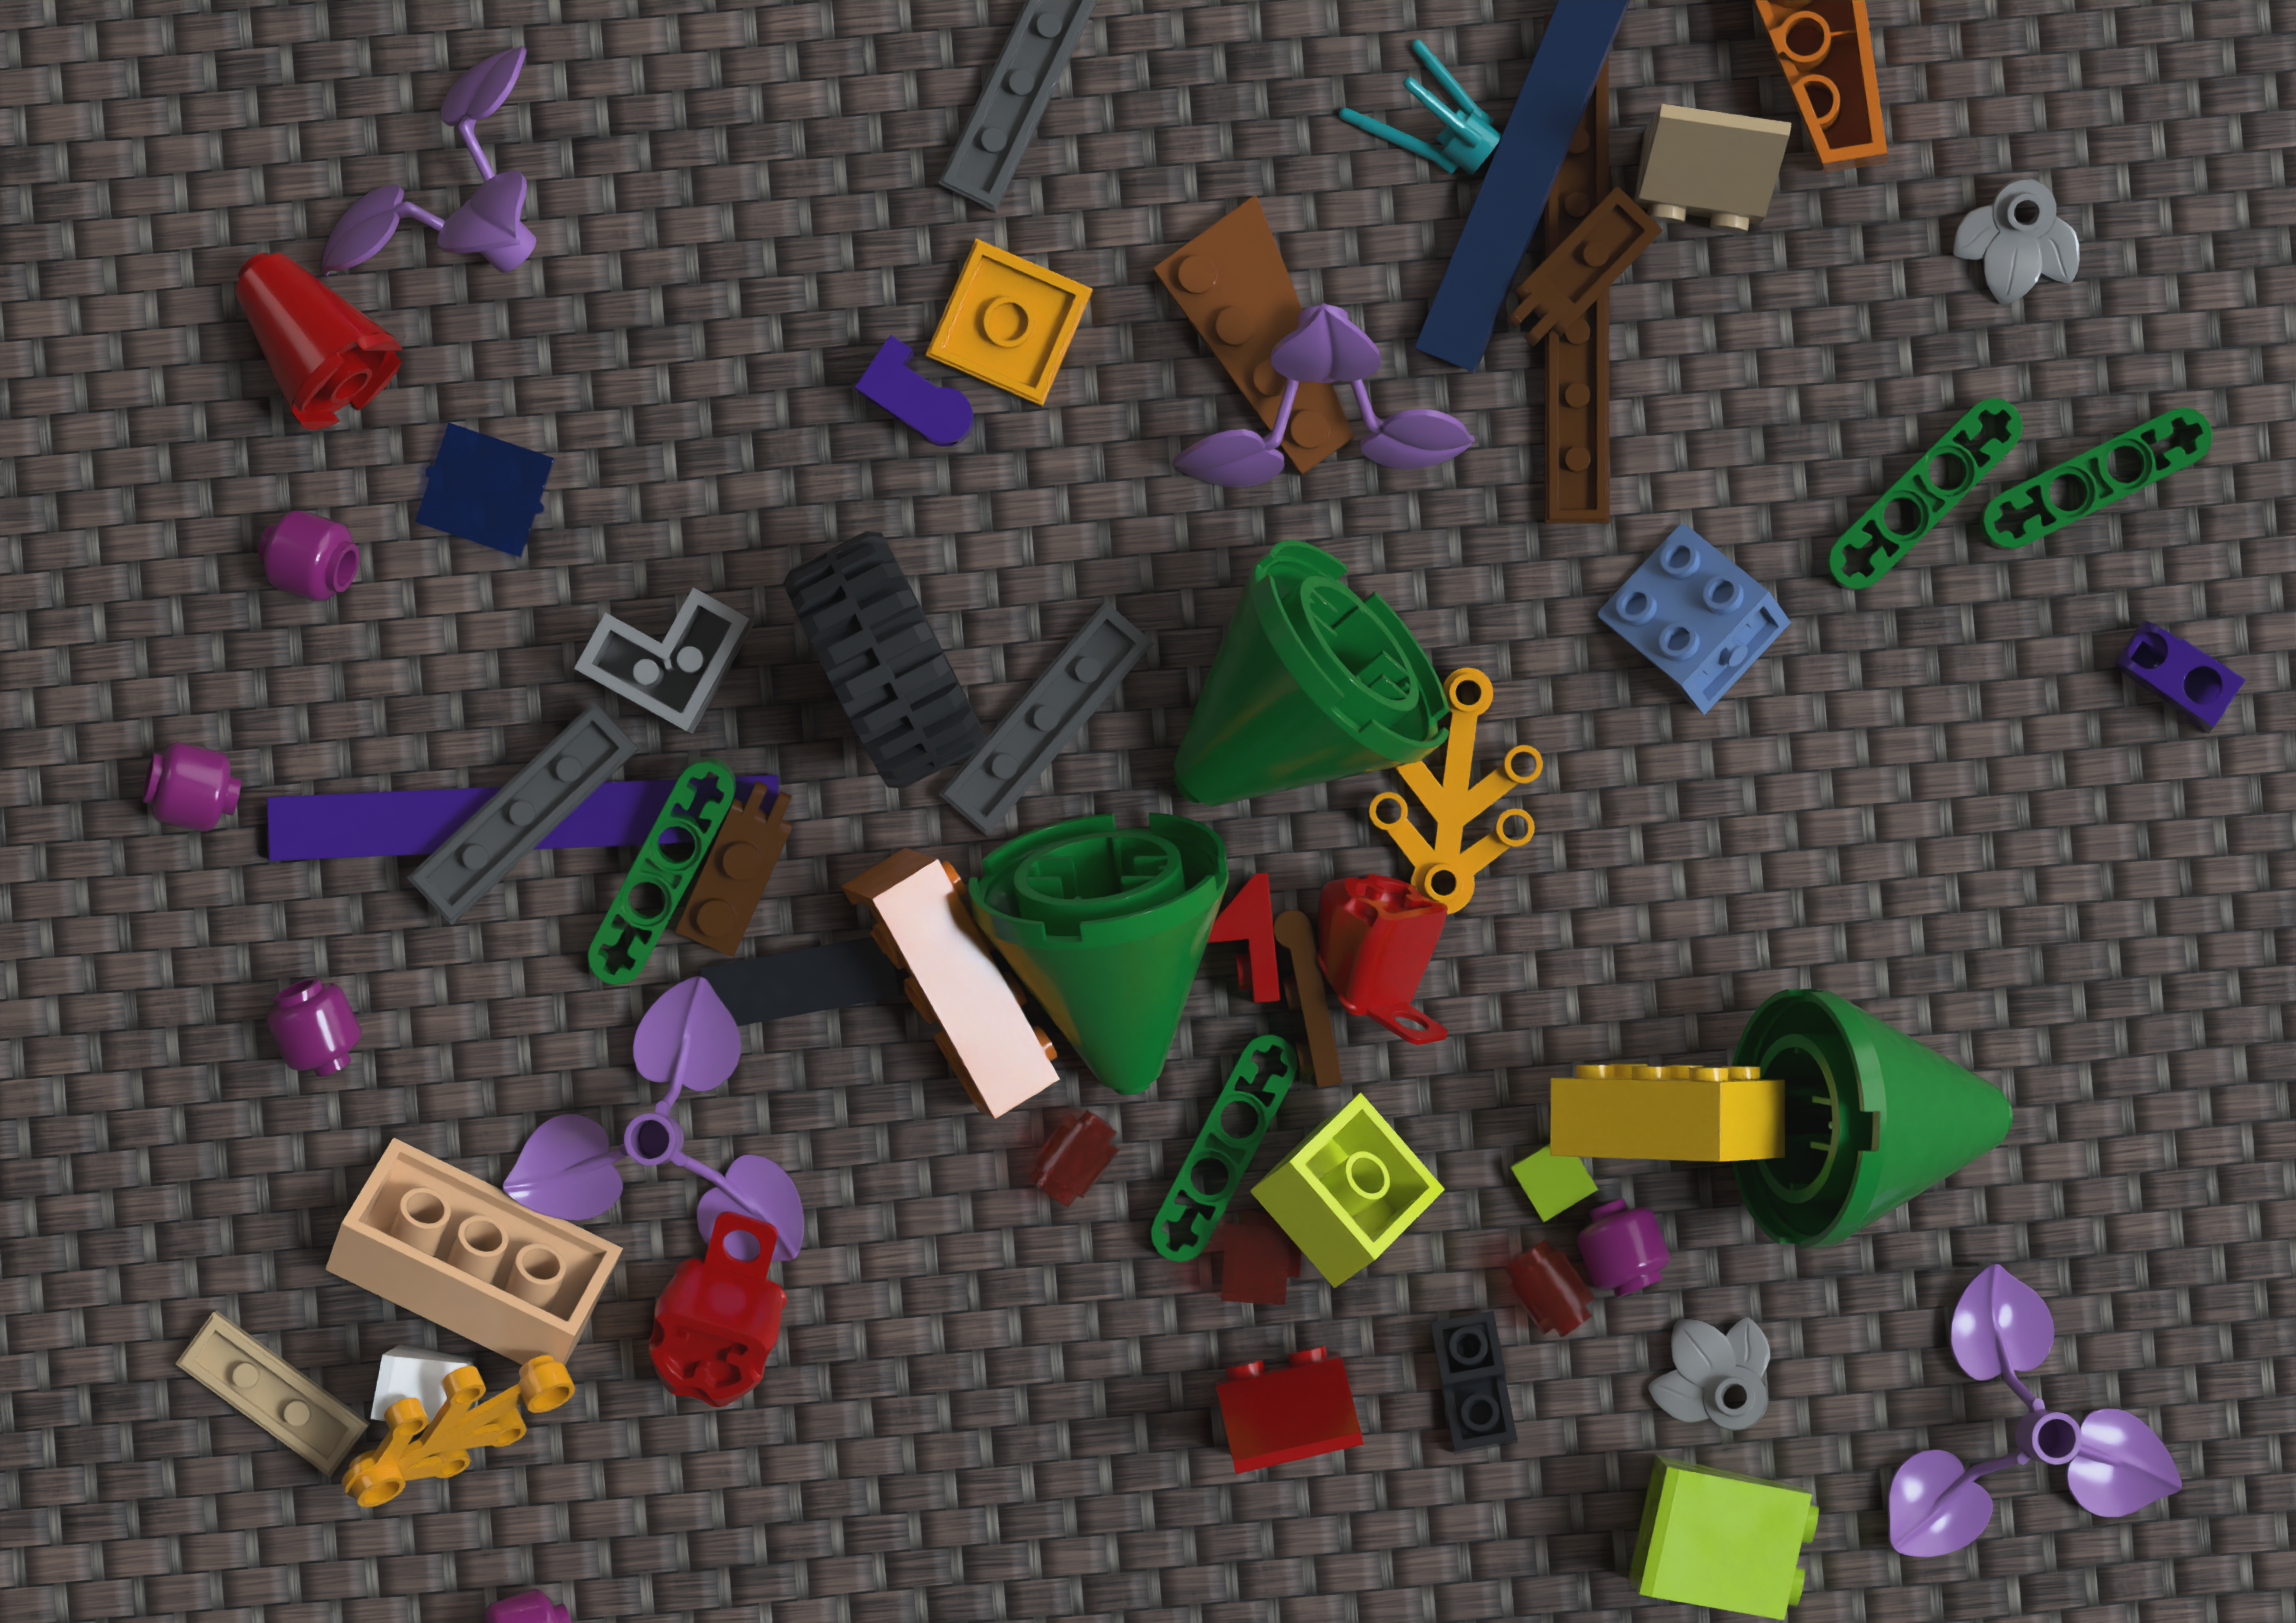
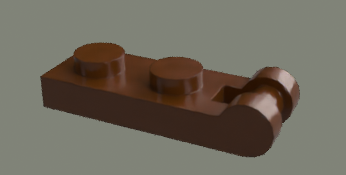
(1307, 995)

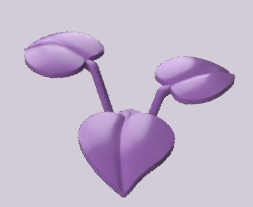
(486, 221)
(1326, 351)
(680, 1040)
(2110, 1456)

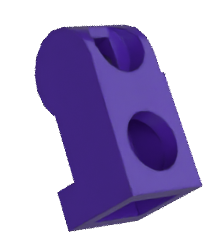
(933, 412)
(2179, 674)

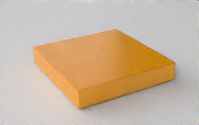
(1009, 322)

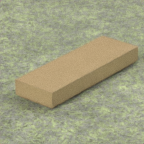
(273, 1393)

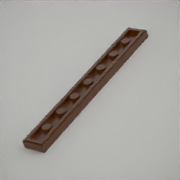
(1579, 359)

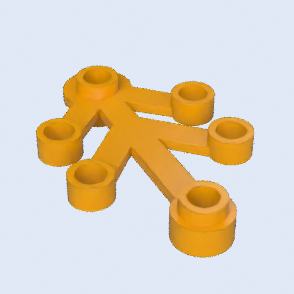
(1454, 804)
(441, 1449)

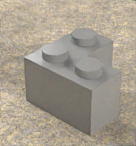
(671, 676)

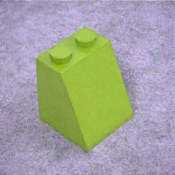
(1722, 1539)

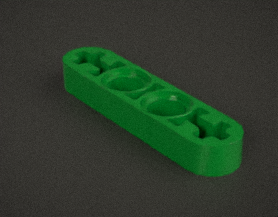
(2097, 483)
(1927, 498)
(657, 868)
(1231, 1151)

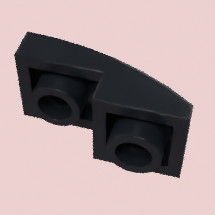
(1474, 1382)

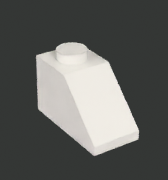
(415, 1374)

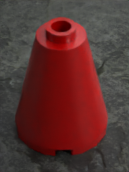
(314, 340)

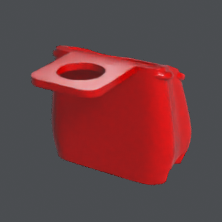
(1376, 948)
(718, 1318)

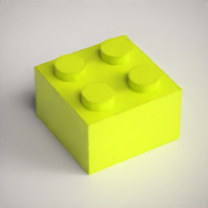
(1347, 1190)

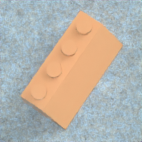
(471, 1257)

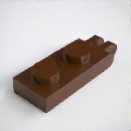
(1584, 265)
(736, 872)

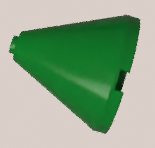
(1307, 687)
(1106, 931)
(1864, 1118)

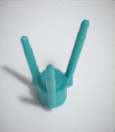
(1467, 132)

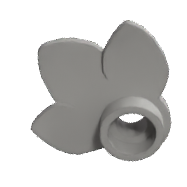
(2015, 250)
(1708, 1367)

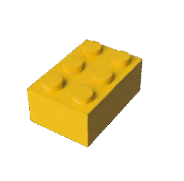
(1668, 1113)

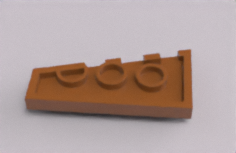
(1241, 306)

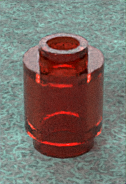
(1074, 1157)
(1550, 1289)

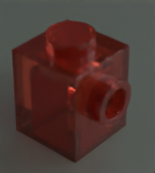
(1257, 1260)

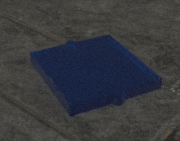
(485, 490)

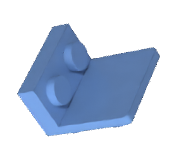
(1695, 616)

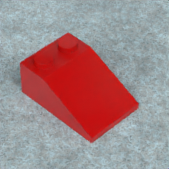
(1288, 1409)

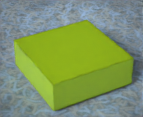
(1552, 1181)

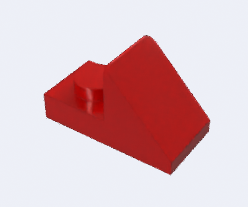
(1250, 918)

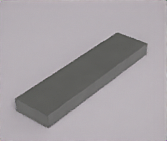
(1015, 99)
(1046, 718)
(523, 813)

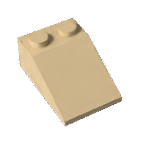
(1709, 166)

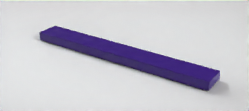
(425, 819)

